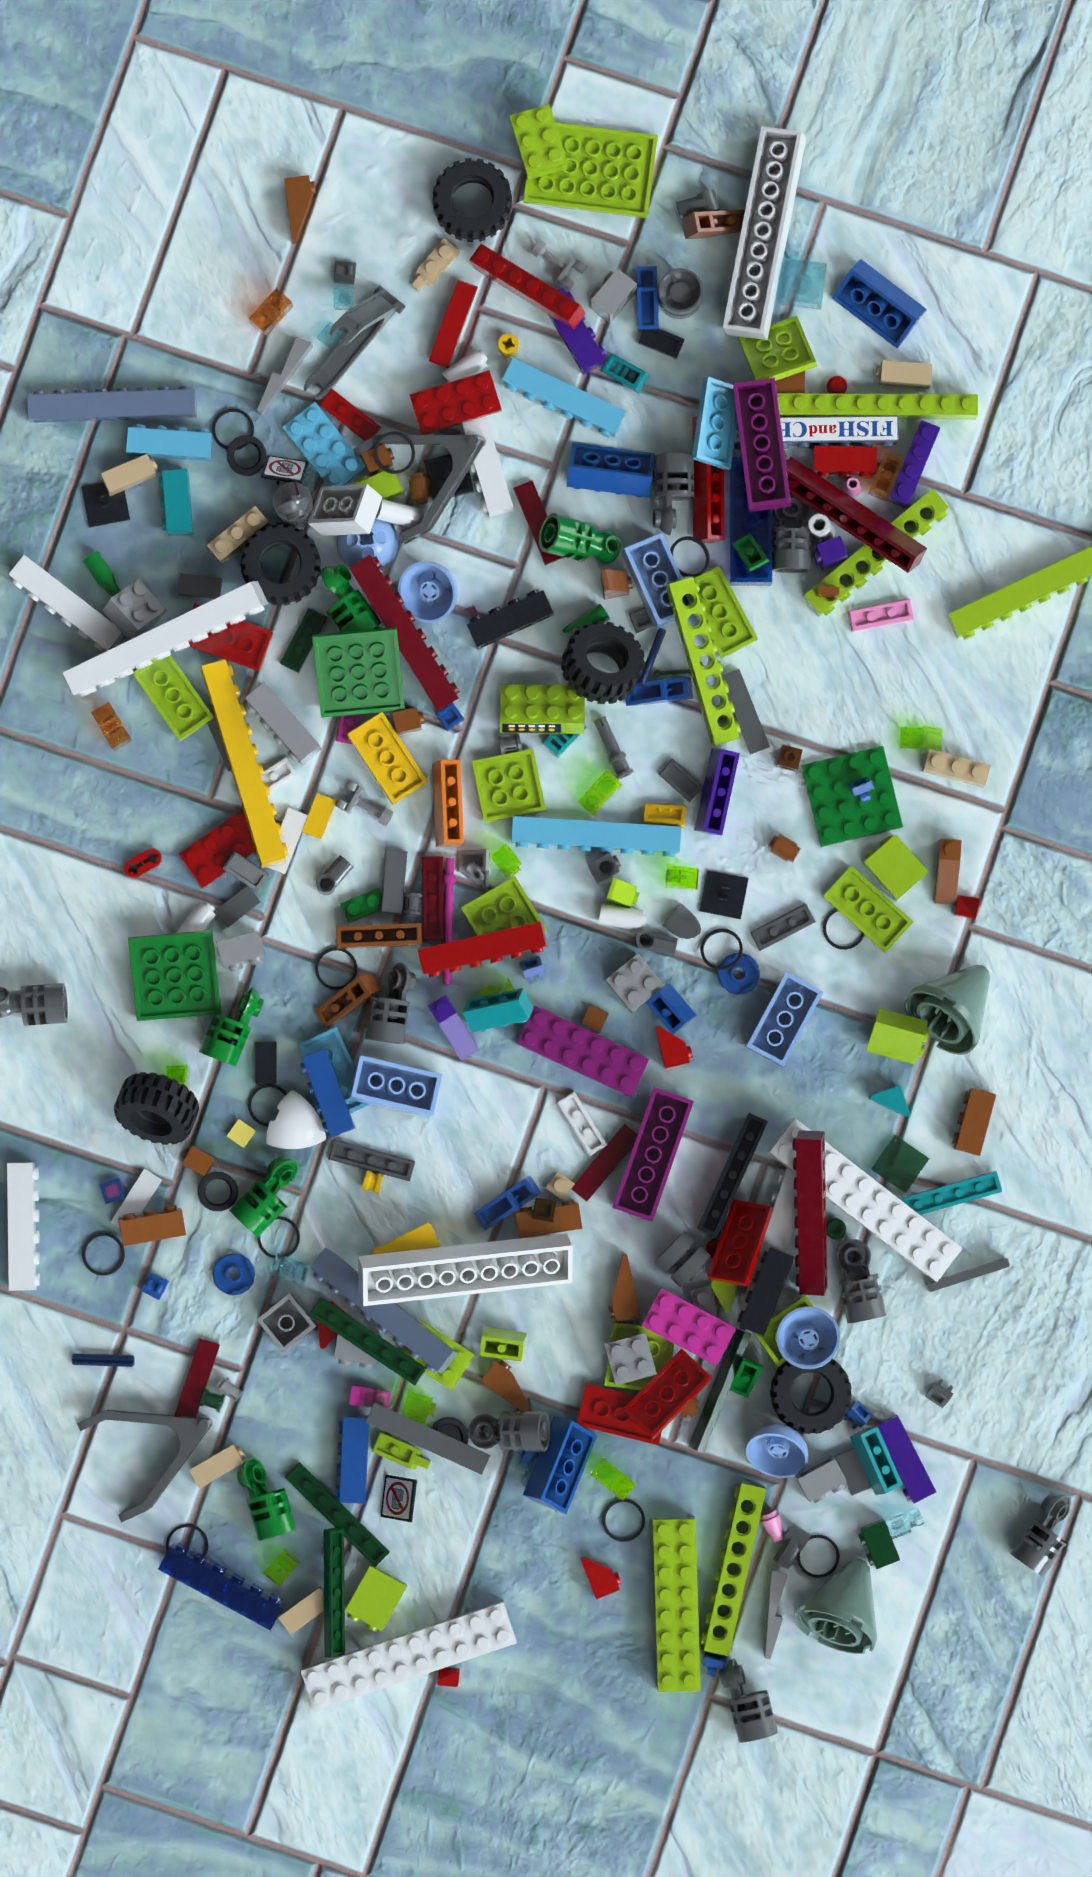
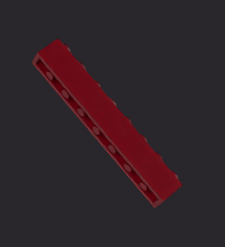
(853, 517)
(410, 640)
(810, 1212)

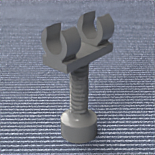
(540, 250)
(383, 815)

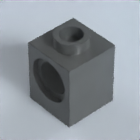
(600, 876)

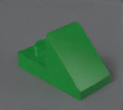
(750, 552)
(745, 1377)

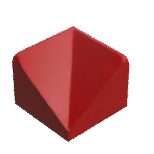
(967, 907)
(448, 1677)

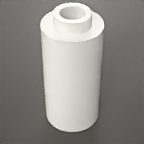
(466, 367)
(398, 513)
(821, 527)
(622, 917)
(198, 918)

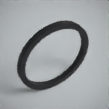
(227, 411)
(412, 450)
(703, 547)
(830, 942)
(317, 964)
(729, 965)
(252, 1095)
(297, 1241)
(84, 1254)
(604, 1520)
(191, 1526)
(835, 1565)

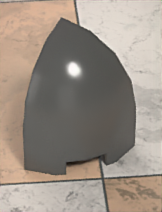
(683, 923)

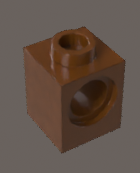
(789, 758)

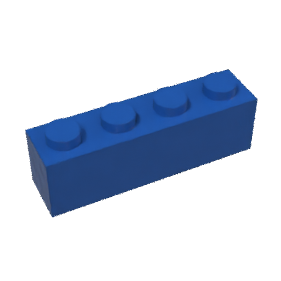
(328, 1093)
(353, 1460)

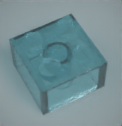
(802, 283)

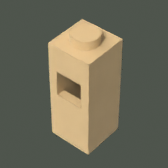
(904, 374)
(129, 474)
(217, 1465)
(303, 1611)

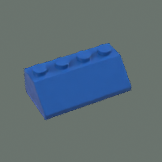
(878, 303)
(610, 470)
(561, 1465)

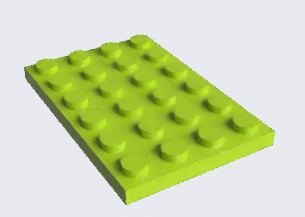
(605, 172)

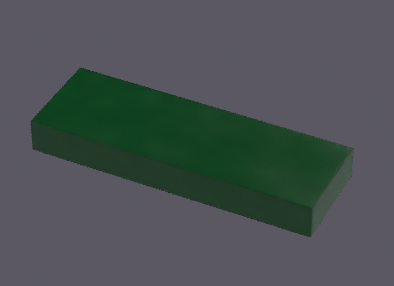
(302, 641)

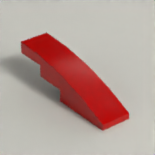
(453, 323)

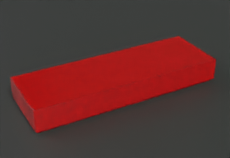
(349, 415)

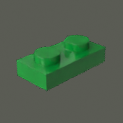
(362, 905)

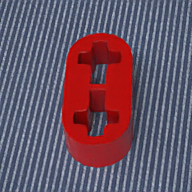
(140, 859)

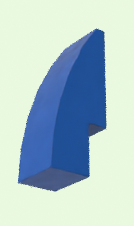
(647, 297)
(661, 692)
(507, 1203)

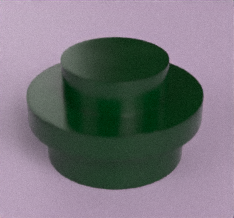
(835, 1228)

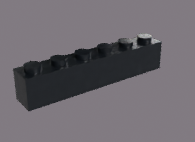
(732, 1175)

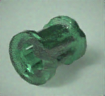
(212, 1400)

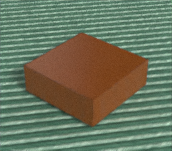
(828, 591)
(594, 1018)

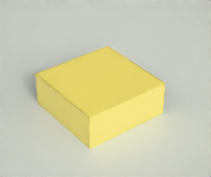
(241, 1133)

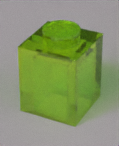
(506, 861)

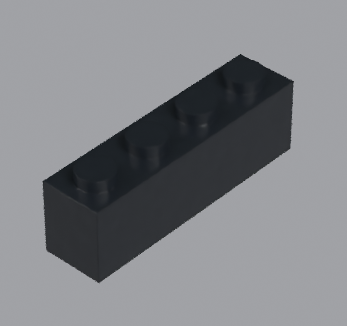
(510, 619)
(766, 1292)

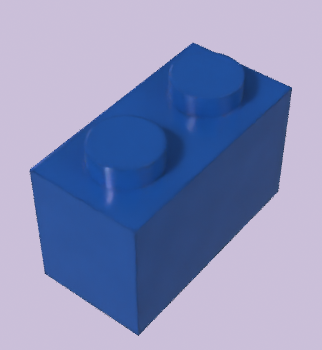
(671, 1008)

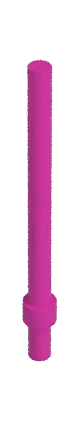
(449, 880)

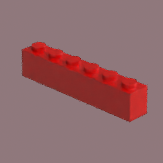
(527, 286)
(708, 500)
(482, 948)

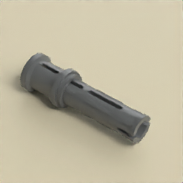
(617, 757)

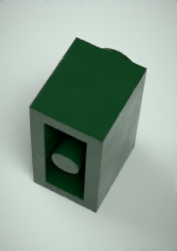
(879, 1544)

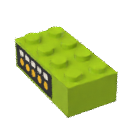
(541, 709)

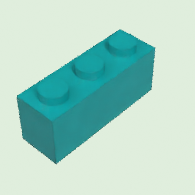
(176, 502)
(497, 1010)
(876, 1460)

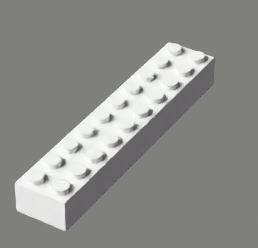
(764, 233)
(169, 636)
(875, 1208)
(465, 1269)
(408, 1656)

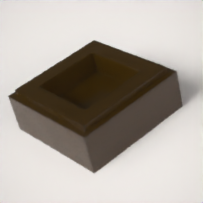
(544, 1209)

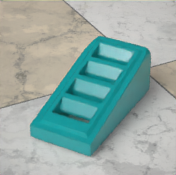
(641, 380)
(553, 749)

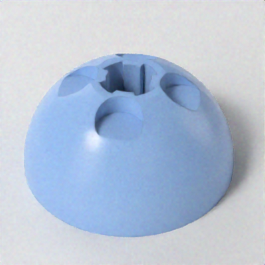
(381, 543)
(421, 597)
(809, 1327)
(777, 1451)

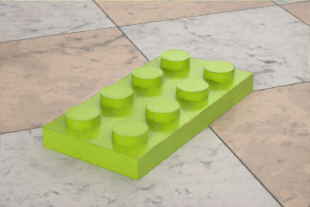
(726, 617)
(174, 697)
(868, 909)

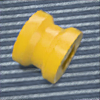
(507, 349)
(372, 1182)

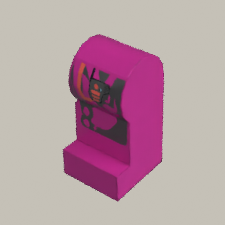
(367, 1396)

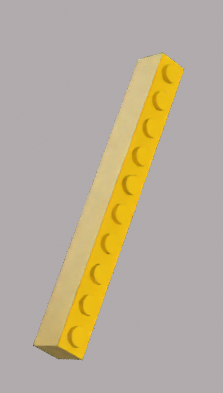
(243, 763)

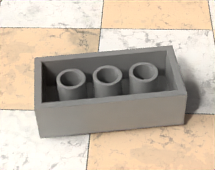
(283, 723)

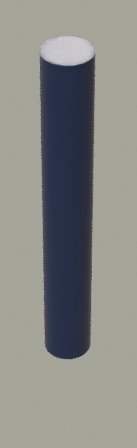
(652, 656)

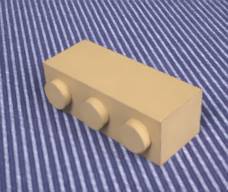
(236, 535)
(956, 768)

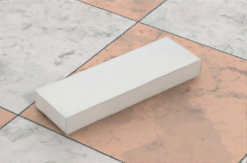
(276, 775)
(291, 830)
(581, 1123)
(138, 1196)

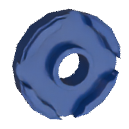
(744, 985)
(246, 1270)

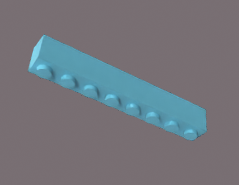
(596, 834)

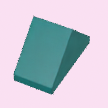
(893, 1100)

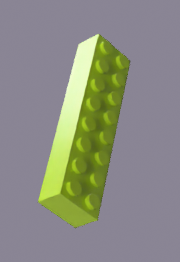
(676, 1604)

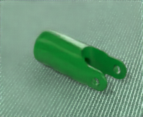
(101, 573)
(597, 613)

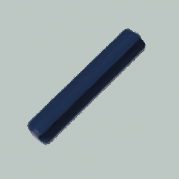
(103, 1360)

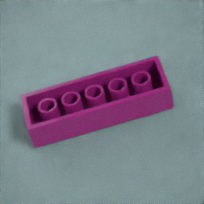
(762, 444)
(582, 1051)
(653, 1154)

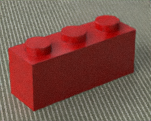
(845, 461)

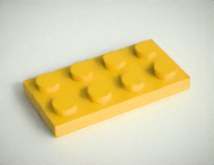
(387, 758)

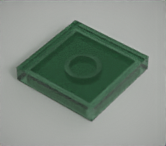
(900, 1163)

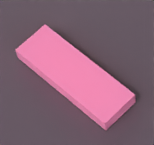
(880, 615)

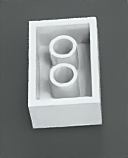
(345, 510)

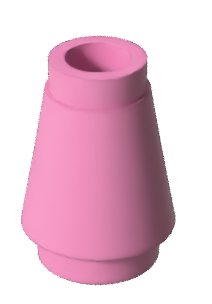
(853, 492)
(772, 1523)

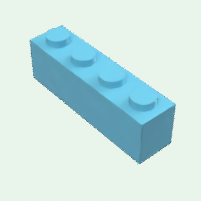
(169, 443)

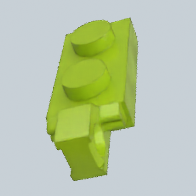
(399, 1452)

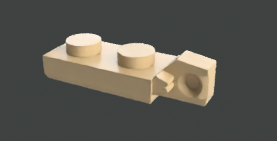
(435, 264)

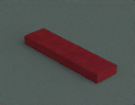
(534, 514)
(432, 898)
(605, 1163)
(197, 1378)

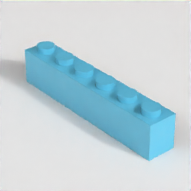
(563, 397)

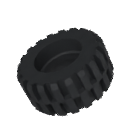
(466, 173)
(282, 535)
(609, 641)
(156, 1108)
(811, 1422)

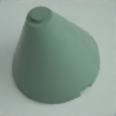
(952, 1008)
(842, 1611)

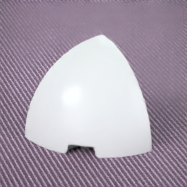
(295, 1124)

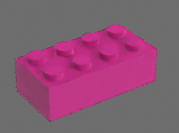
(688, 1326)

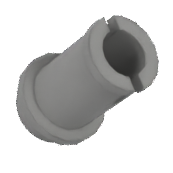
(228, 1389)

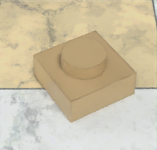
(560, 1185)

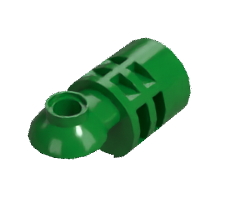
(577, 540)
(351, 610)
(237, 1031)
(260, 1203)
(268, 1510)

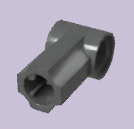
(702, 202)
(335, 874)
(658, 943)
(793, 1543)

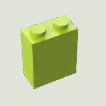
(894, 866)
(897, 1036)
(375, 1599)

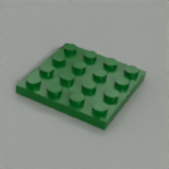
(358, 672)
(837, 811)
(174, 975)

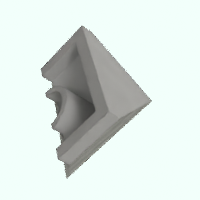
(475, 866)

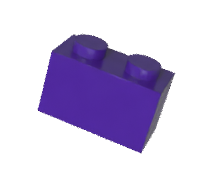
(830, 553)

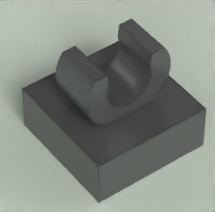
(345, 272)
(939, 1394)

